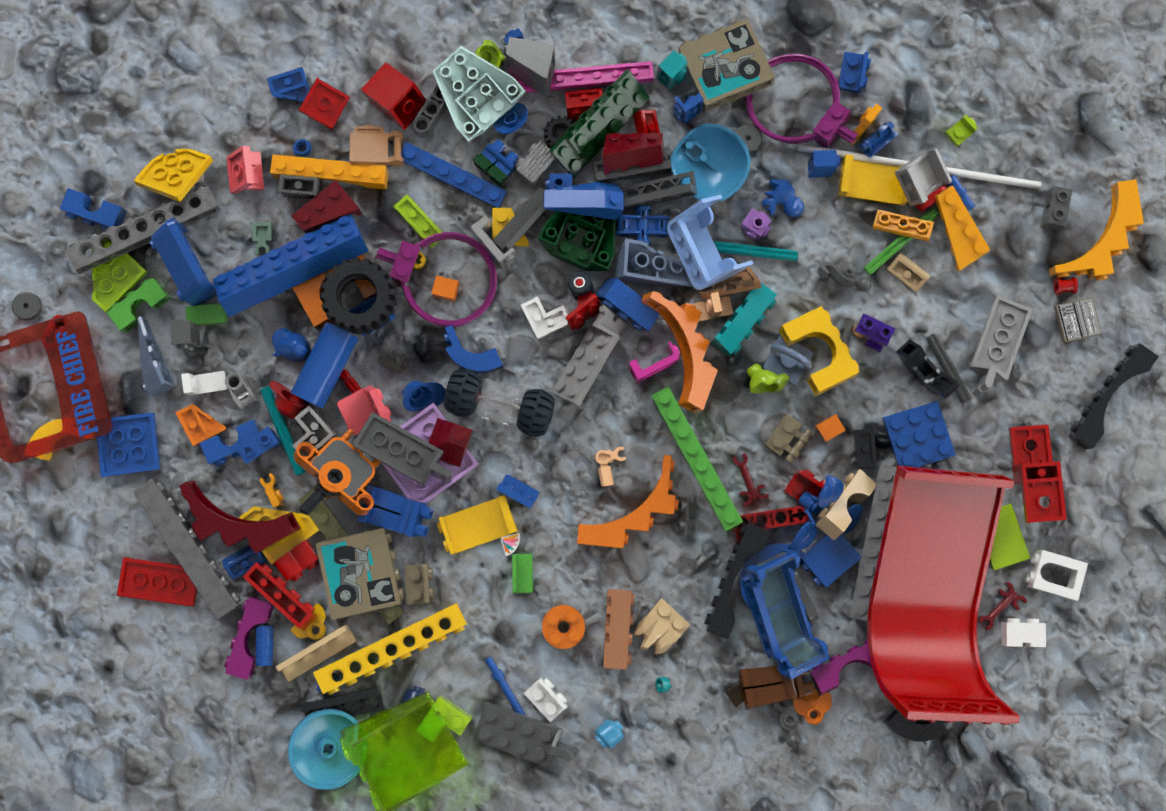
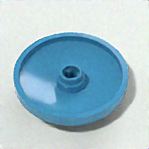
(317, 751)

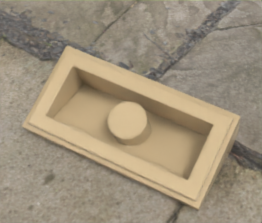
(908, 272)

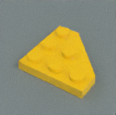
(307, 525)

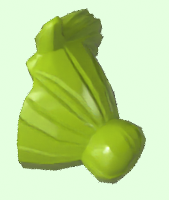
(490, 52)
(765, 380)

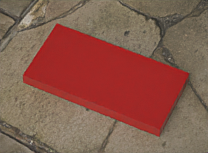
(156, 582)

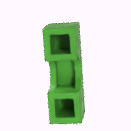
(124, 312)

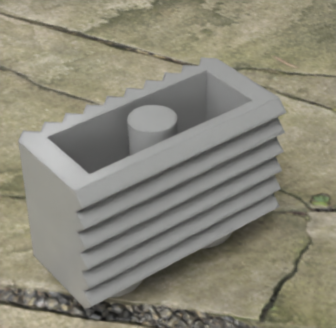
(535, 164)

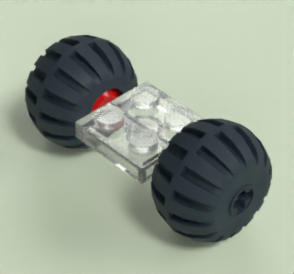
(499, 402)

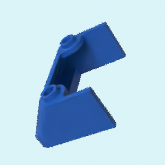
(182, 263)

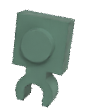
(262, 233)

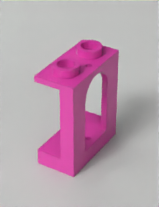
(640, 375)

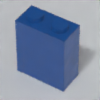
(829, 559)

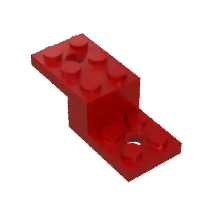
(1037, 473)

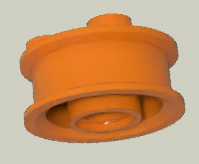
(566, 639)

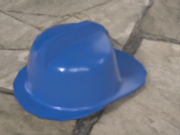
(421, 395)

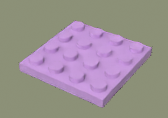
(422, 427)

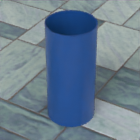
(324, 365)

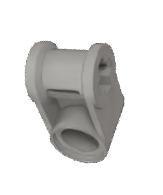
(242, 393)

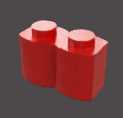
(297, 561)

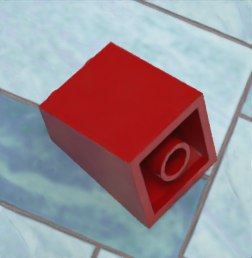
(394, 95)

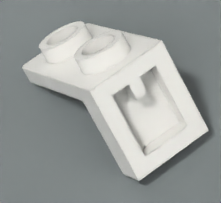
(203, 383)

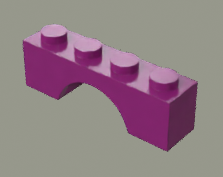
(241, 661)
(827, 676)

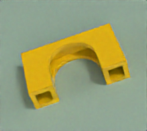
(818, 325)

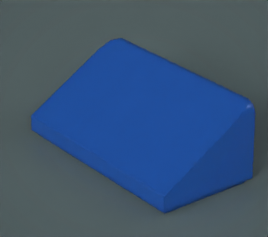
(242, 561)

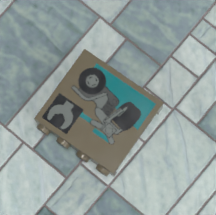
(727, 64)
(360, 573)

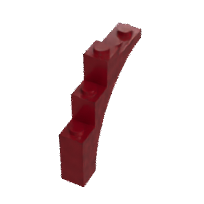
(233, 530)

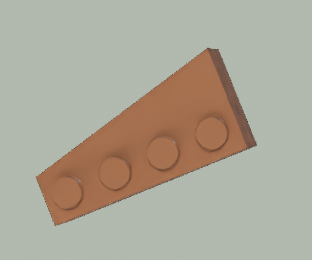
(617, 629)

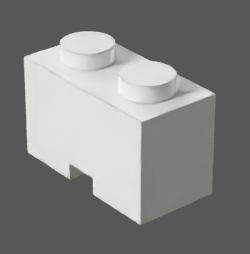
(1016, 633)

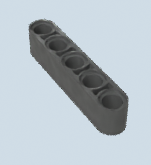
(430, 119)

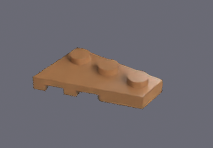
(741, 282)

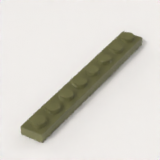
(333, 529)

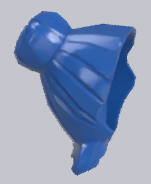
(290, 345)

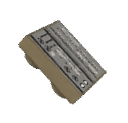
(1077, 320)

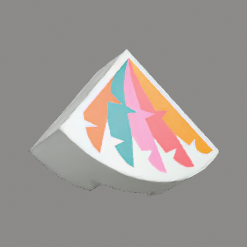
(510, 543)

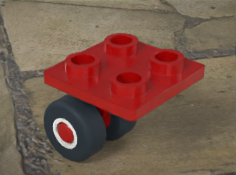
(588, 303)

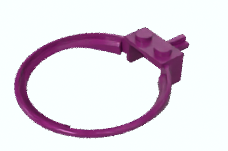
(832, 122)
(404, 263)

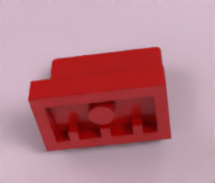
(803, 482)

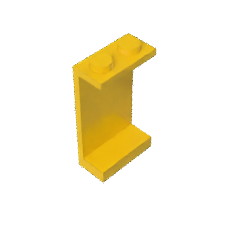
(870, 182)
(477, 525)

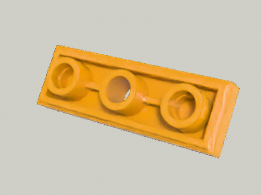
(914, 227)

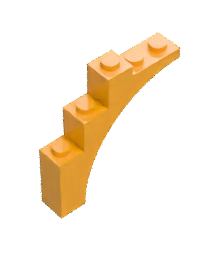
(1124, 217)

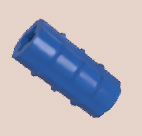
(264, 645)

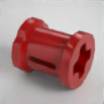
(1065, 286)

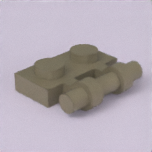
(784, 434)

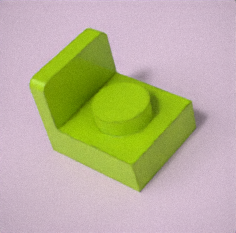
(961, 130)

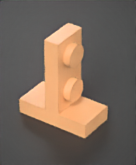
(714, 307)

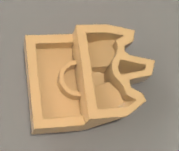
(661, 627)

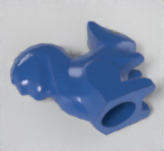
(783, 194)

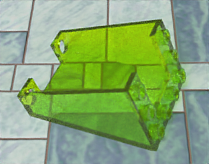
(402, 751)

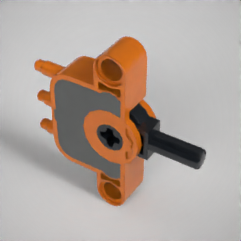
(344, 463)

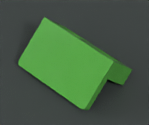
(522, 573)

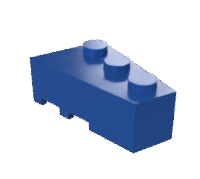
(627, 304)

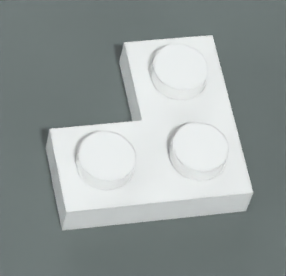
(542, 322)

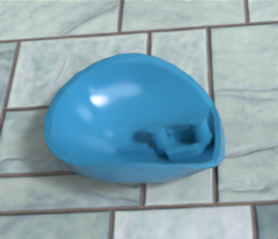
(716, 157)

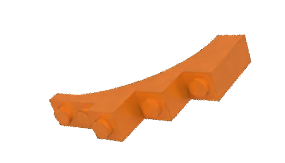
(697, 373)
(613, 533)

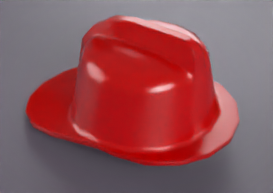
(286, 402)

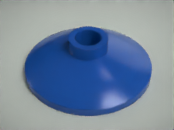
(512, 119)

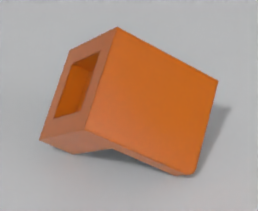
(445, 288)
(830, 428)

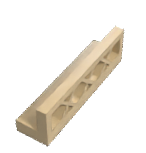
(317, 653)

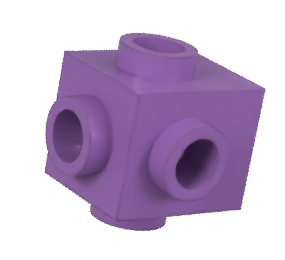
(750, 224)

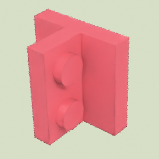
(244, 170)

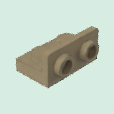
(418, 584)

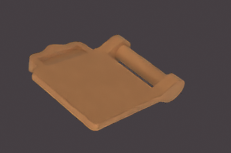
(370, 146)

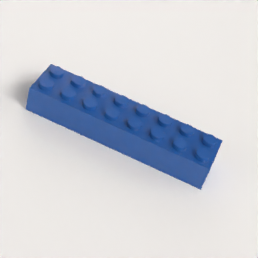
(289, 265)

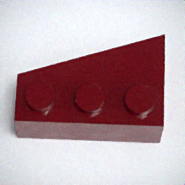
(632, 150)

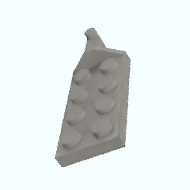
(999, 342)
(589, 357)

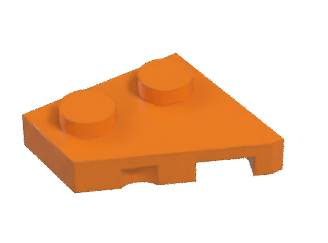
(198, 424)

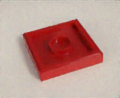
(324, 104)

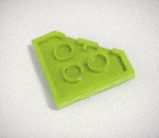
(115, 279)

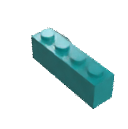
(743, 319)

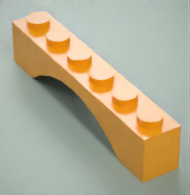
(359, 174)

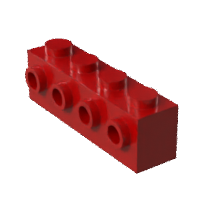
(280, 596)

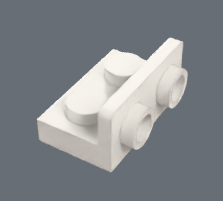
(546, 699)

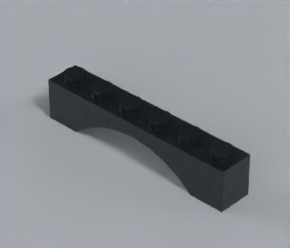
(1091, 425)
(751, 542)

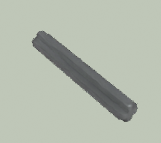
(948, 366)

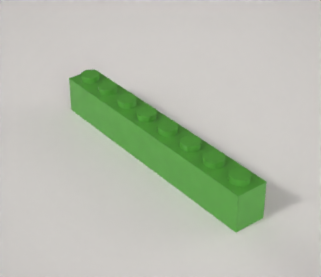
(697, 460)

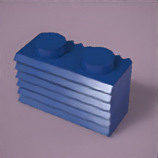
(823, 163)

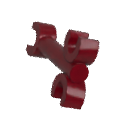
(752, 493)
(1011, 597)

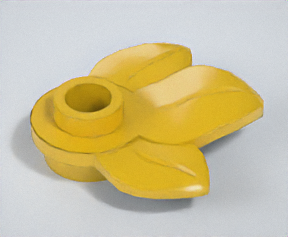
(318, 622)

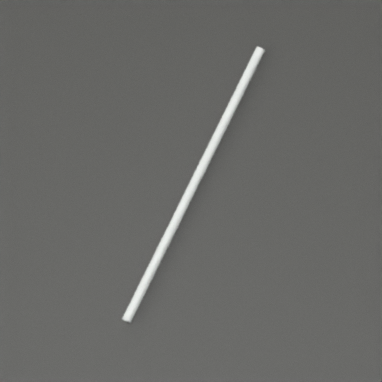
(952, 171)

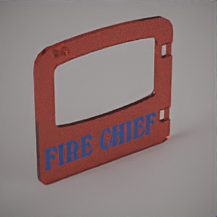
(77, 383)

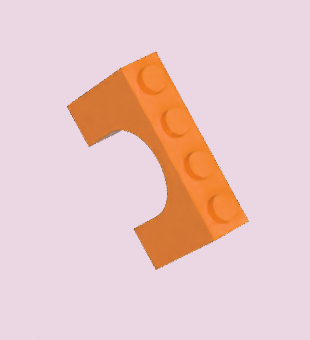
(309, 296)

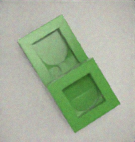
(206, 314)

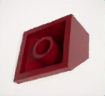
(452, 440)

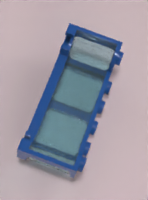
(782, 615)

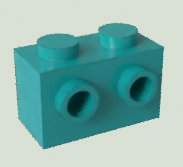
(672, 70)

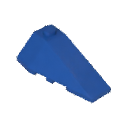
(587, 199)

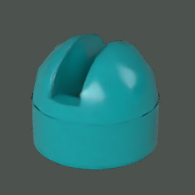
(662, 684)

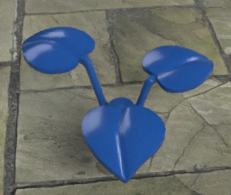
(830, 493)

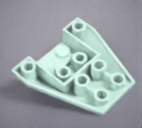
(475, 91)

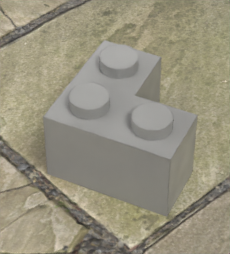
(317, 430)

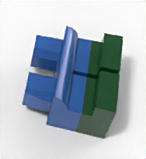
(495, 164)

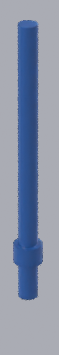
(497, 675)

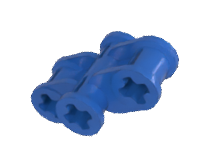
(649, 225)

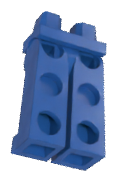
(410, 512)

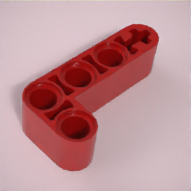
(770, 518)

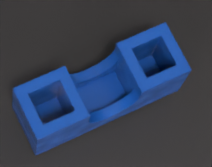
(77, 205)
(217, 451)

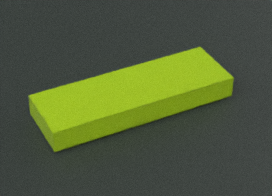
(416, 218)

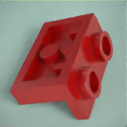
(580, 101)

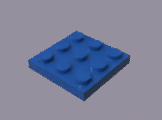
(919, 436)
(129, 446)

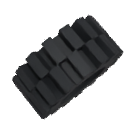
(552, 126)

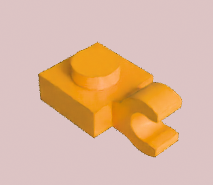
(274, 495)

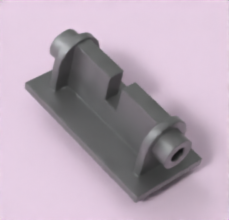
(686, 508)

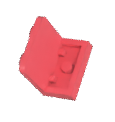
(359, 406)

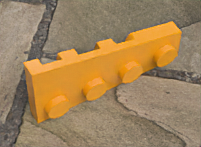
(964, 236)

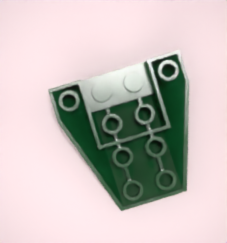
(593, 245)

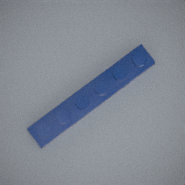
(453, 175)

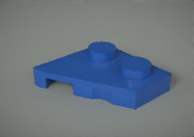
(289, 85)

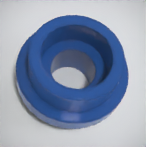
(298, 144)

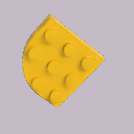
(174, 173)

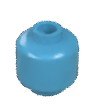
(609, 733)

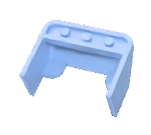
(697, 248)

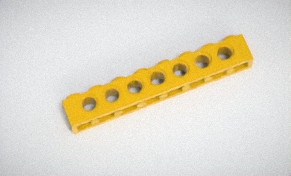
(325, 675)

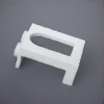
(1075, 581)

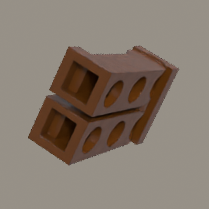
(785, 691)

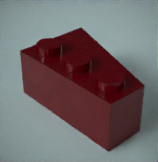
(325, 208)

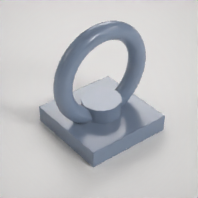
(788, 360)

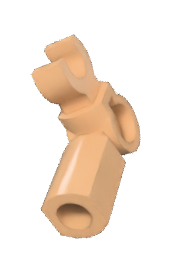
(604, 457)

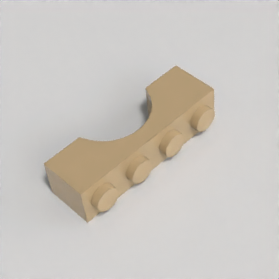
(836, 518)

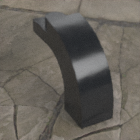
(925, 371)
(914, 730)

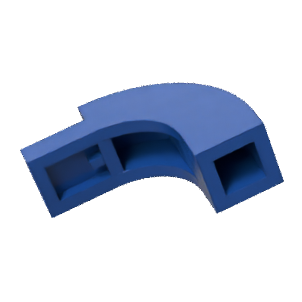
(478, 363)

